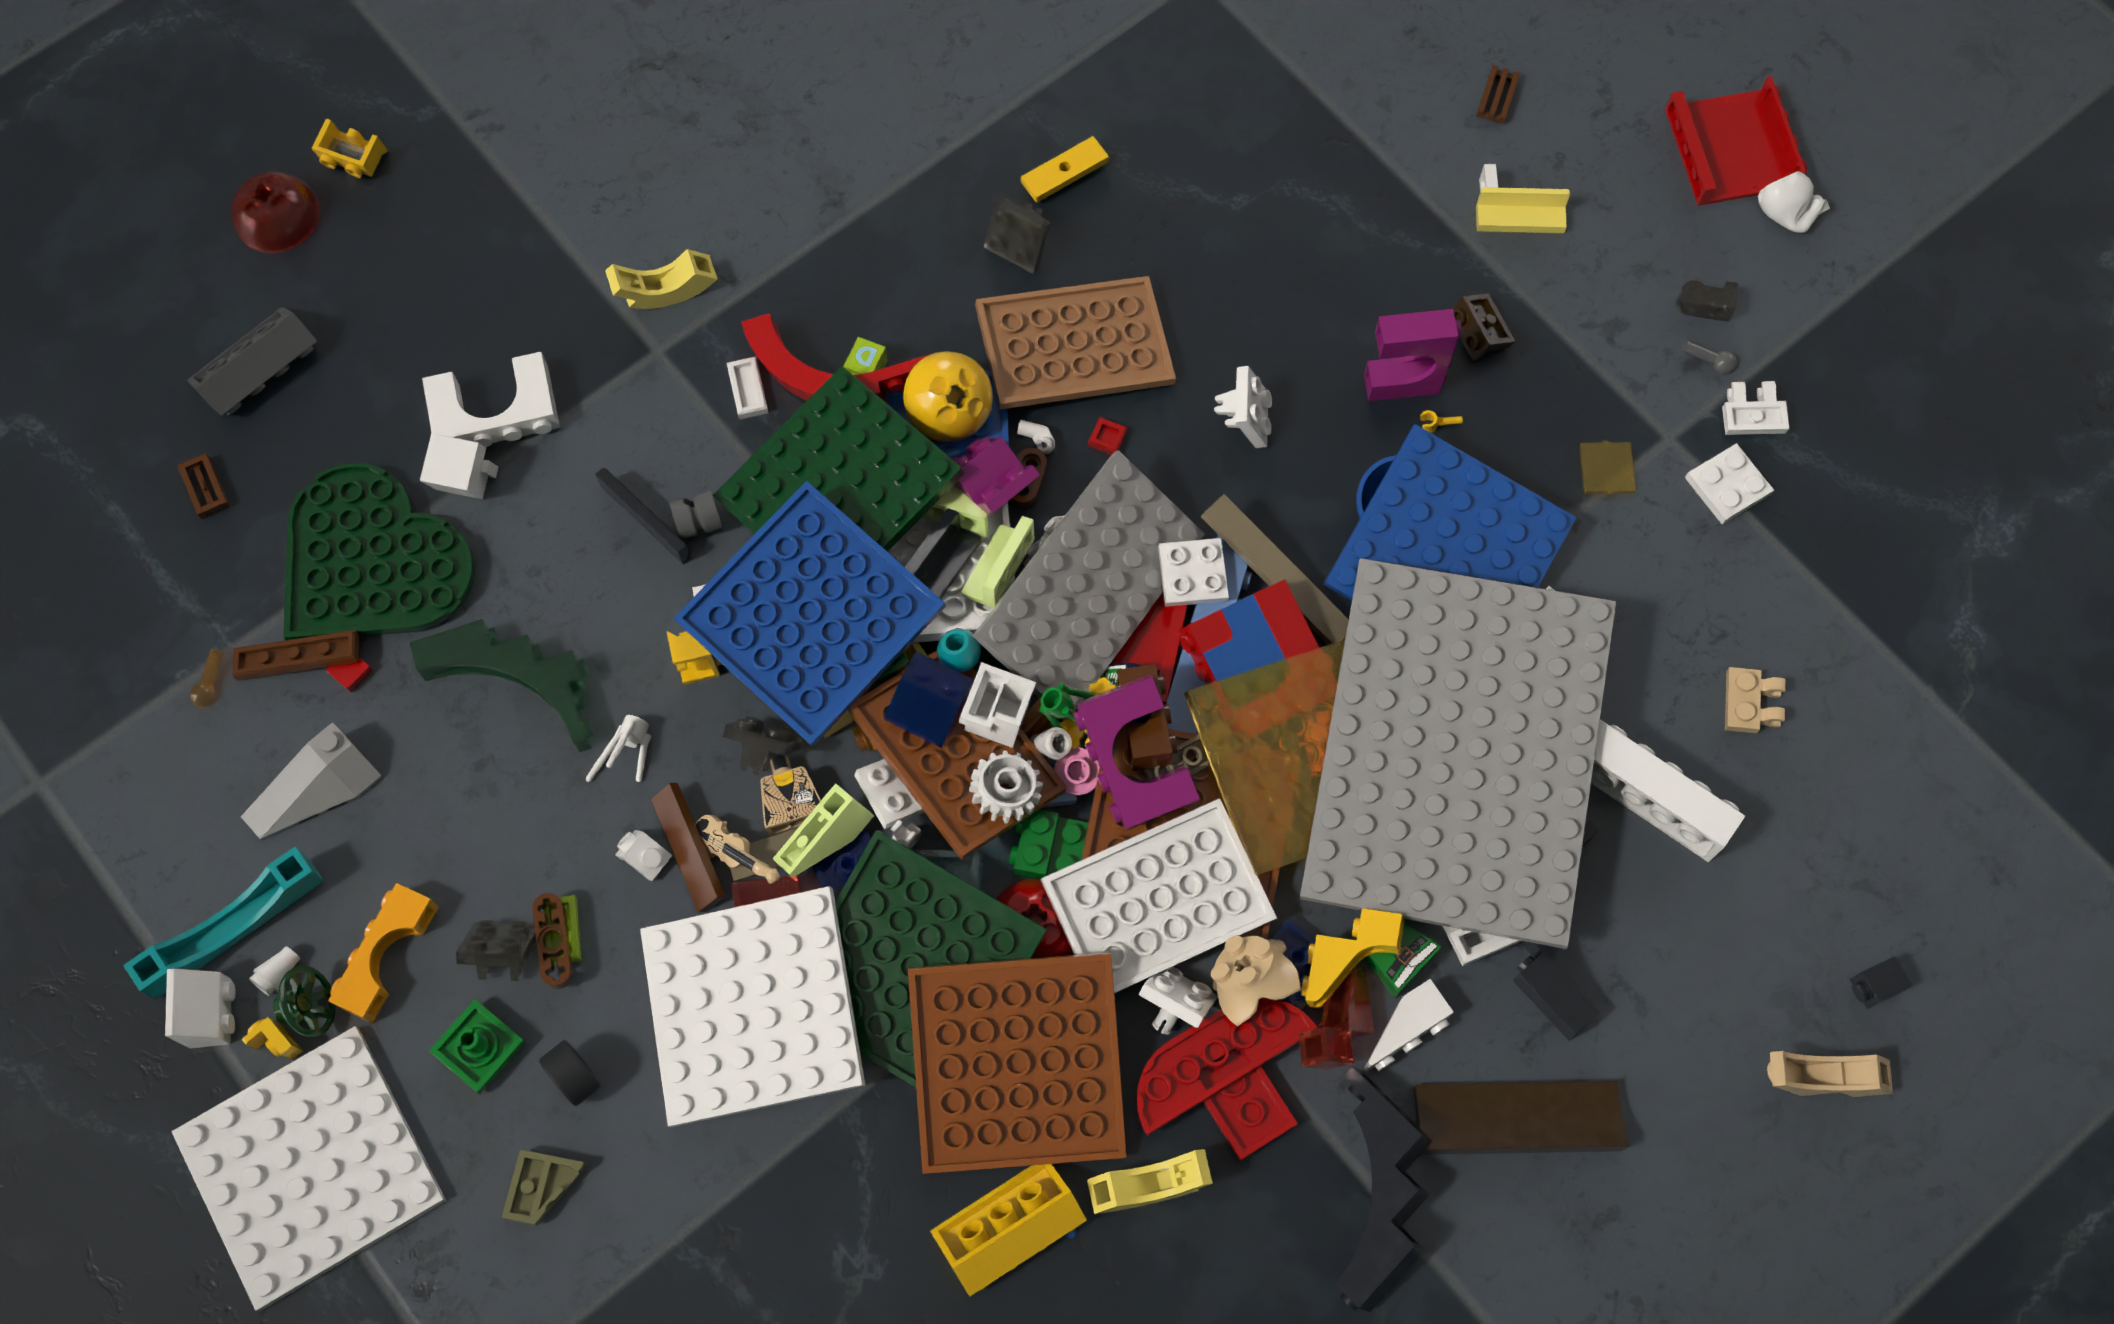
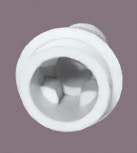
(1053, 743)
(270, 973)

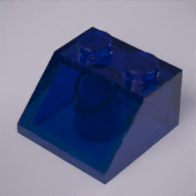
(929, 699)

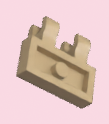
(1743, 700)

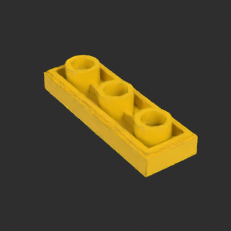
(1075, 162)

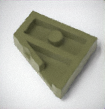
(538, 1185)

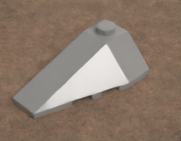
(316, 779)

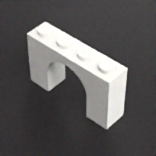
(529, 413)

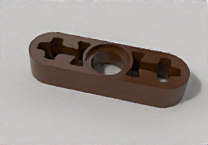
(540, 918)

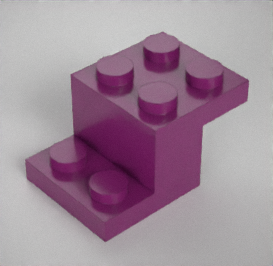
(992, 473)

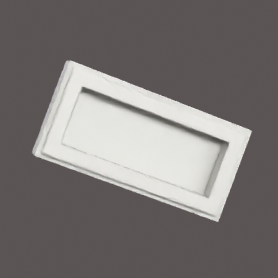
(747, 388)

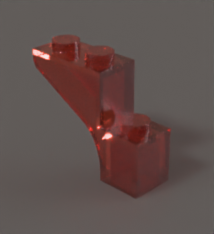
(1343, 1017)

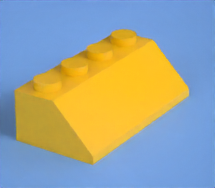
(1008, 1226)

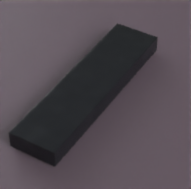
(643, 515)

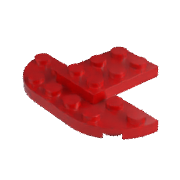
(1224, 1071)

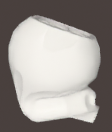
(1792, 202)

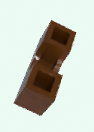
(1150, 743)

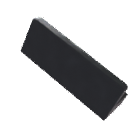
(943, 553)

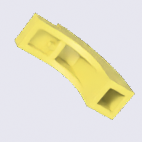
(663, 286)
(1149, 1183)

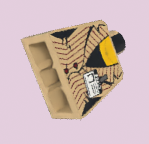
(786, 796)

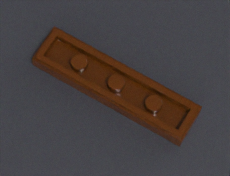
(296, 655)
(688, 847)

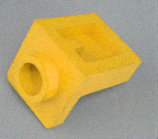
(274, 1036)

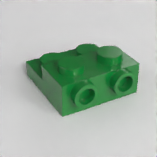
(1047, 844)

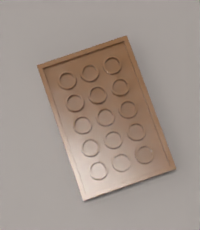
(1074, 342)

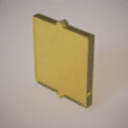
(1607, 468)

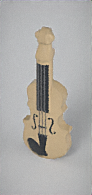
(731, 847)

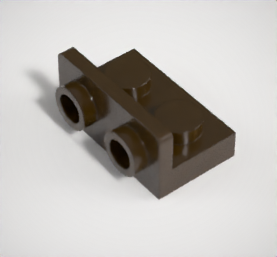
(1481, 325)

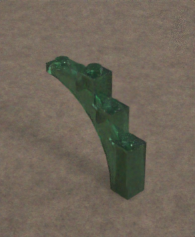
(477, 651)

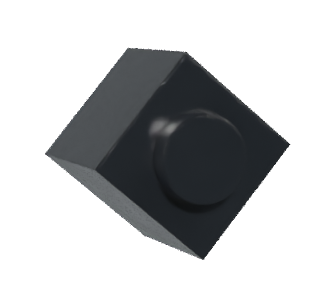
(1880, 982)

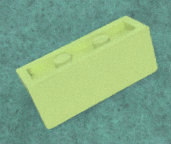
(999, 563)

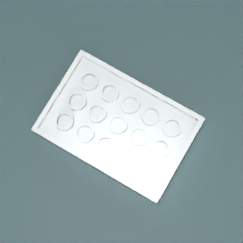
(1161, 895)

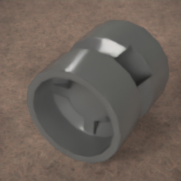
(696, 515)

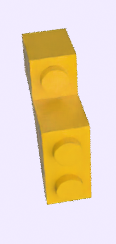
(1336, 957)

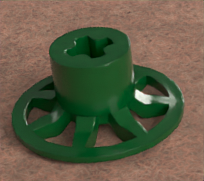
(301, 1003)

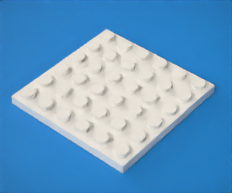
(751, 1007)
(308, 1168)

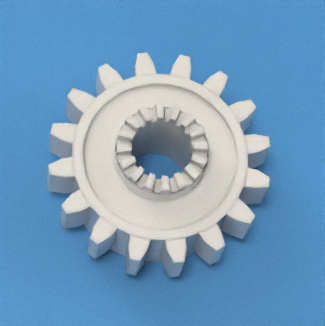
(1001, 801)

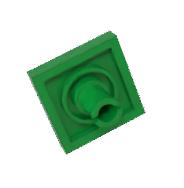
(477, 1046)

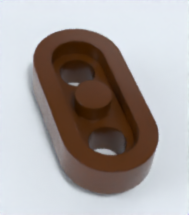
(1027, 457)

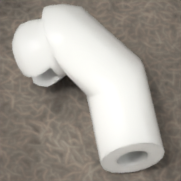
(1039, 433)

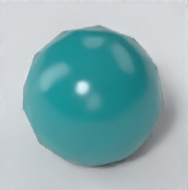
(959, 650)

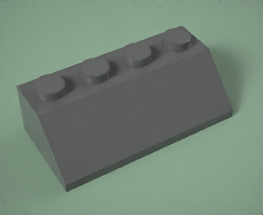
(253, 361)

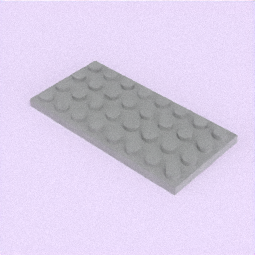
(1087, 582)

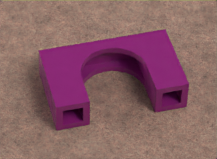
(1427, 344)
(1102, 719)

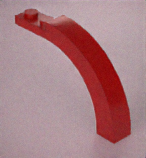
(803, 380)

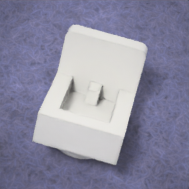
(642, 853)

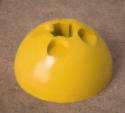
(932, 400)

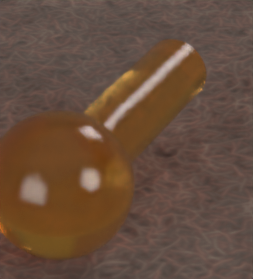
(203, 693)

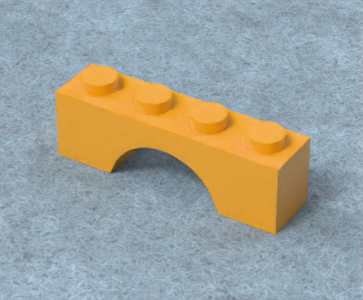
(401, 915)

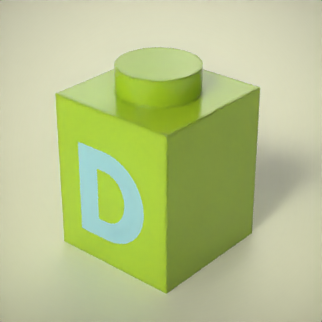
(866, 357)

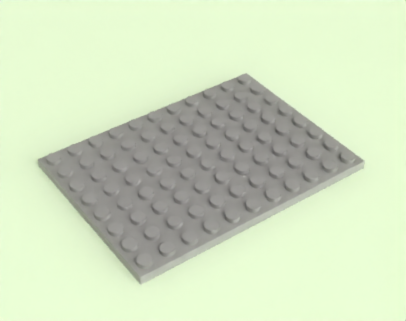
(1460, 753)

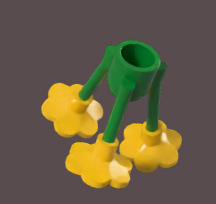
(1058, 704)

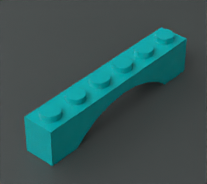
(272, 892)

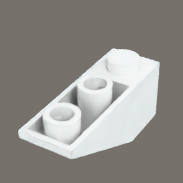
(1414, 1016)

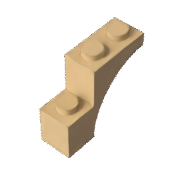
(1830, 1074)

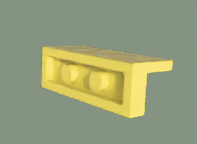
(1522, 210)

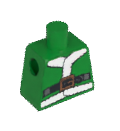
(1400, 969)

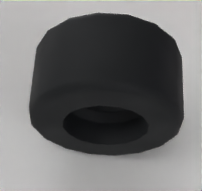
(570, 1073)

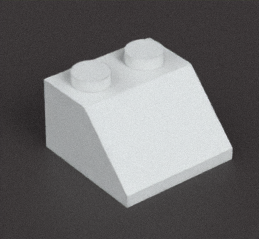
(199, 1008)

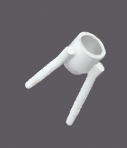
(630, 734)

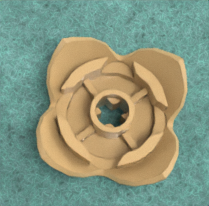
(1249, 971)

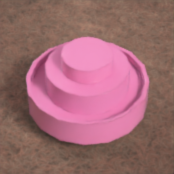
(1078, 771)

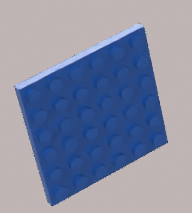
(1454, 518)
(809, 613)

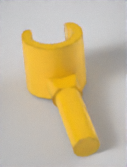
(1438, 421)

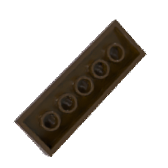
(1521, 1117)

